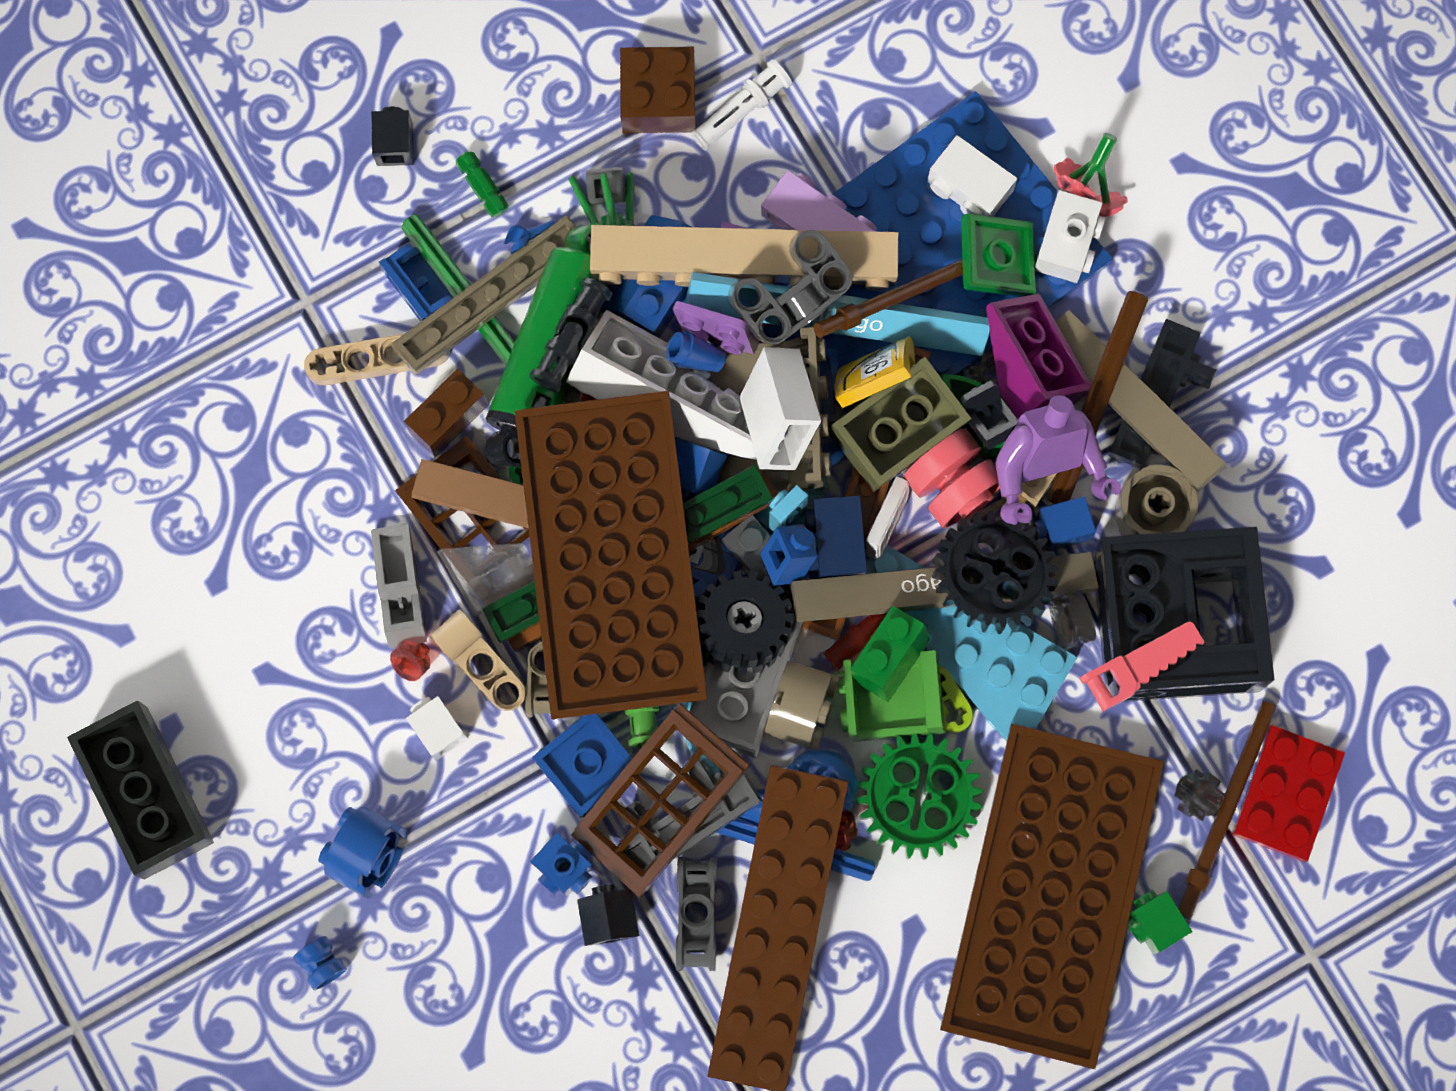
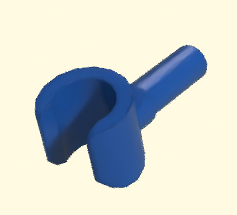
(522, 235)

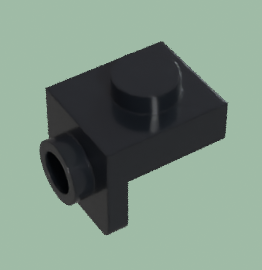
(989, 414)

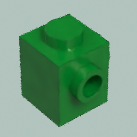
(1157, 921)

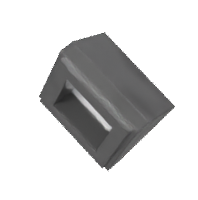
(594, 185)

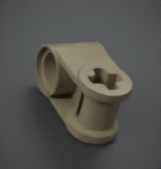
(536, 685)

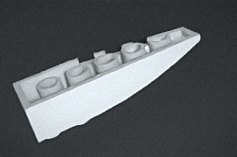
(630, 361)

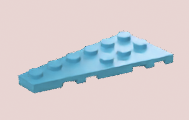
(1003, 674)

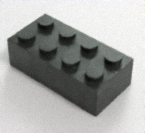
(140, 790)

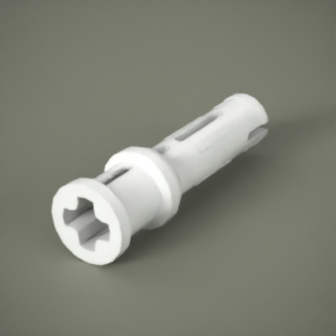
(752, 90)

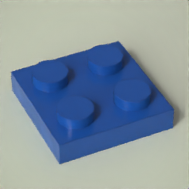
(583, 762)

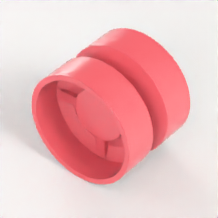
(948, 469)

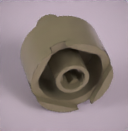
(1158, 484)
(802, 705)

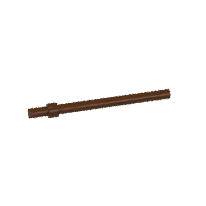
(852, 315)
(1198, 878)

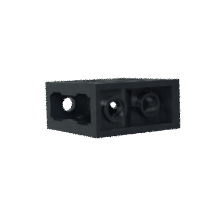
(1167, 599)

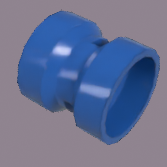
(319, 963)

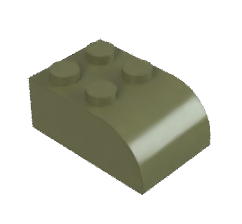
(899, 425)

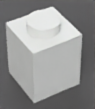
(435, 727)

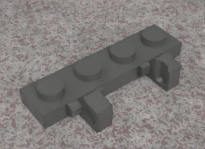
(736, 803)

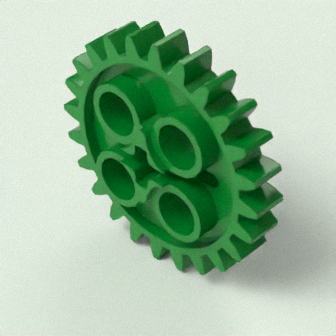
(953, 803)

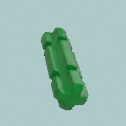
(482, 184)

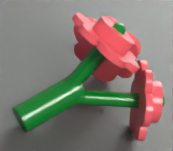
(1075, 178)

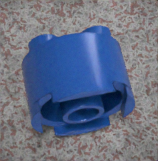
(363, 851)

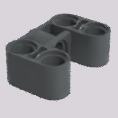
(802, 301)

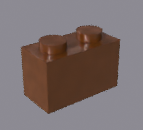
(446, 413)

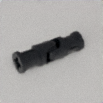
(564, 346)

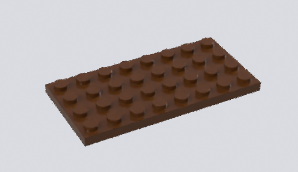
(610, 555)
(1052, 896)

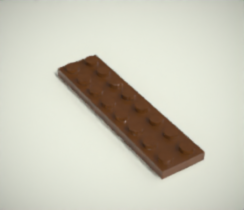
(777, 928)

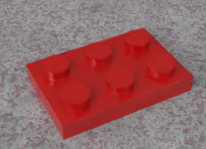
(1288, 793)

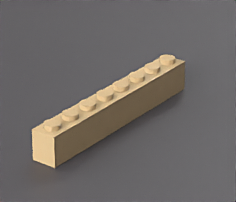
(736, 253)

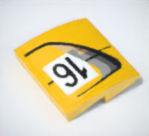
(874, 372)

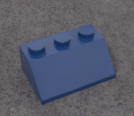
(647, 305)

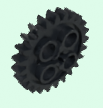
(981, 600)

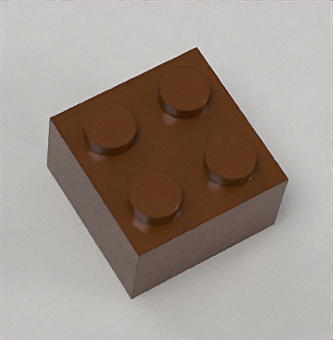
(657, 89)

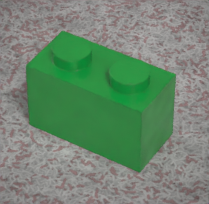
(890, 653)

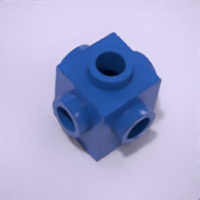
(553, 855)

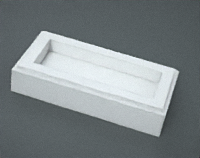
(887, 518)

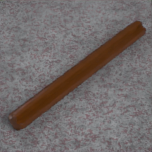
(1103, 383)

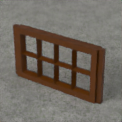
(455, 457)
(706, 743)

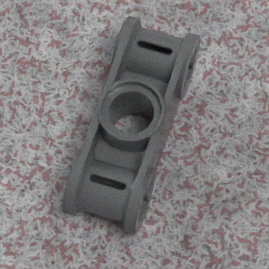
(696, 936)

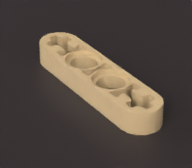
(377, 365)

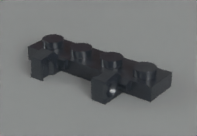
(1167, 368)

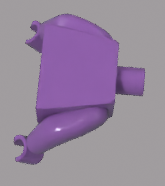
(1046, 444)

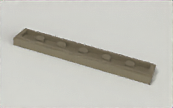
(480, 301)
(1145, 410)

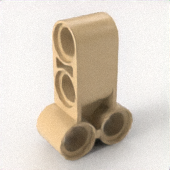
(460, 643)

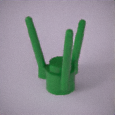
(612, 218)

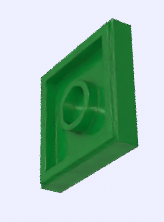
(998, 255)

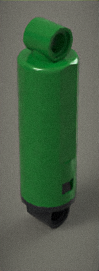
(516, 390)

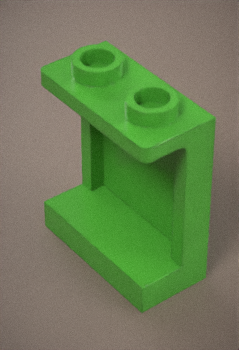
(911, 710)

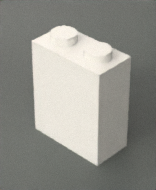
(779, 408)

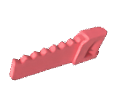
(1141, 664)

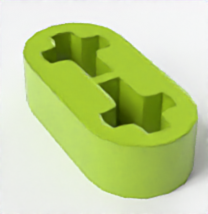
(957, 701)

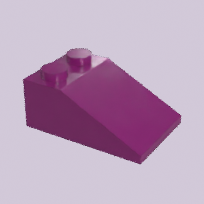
(1032, 355)

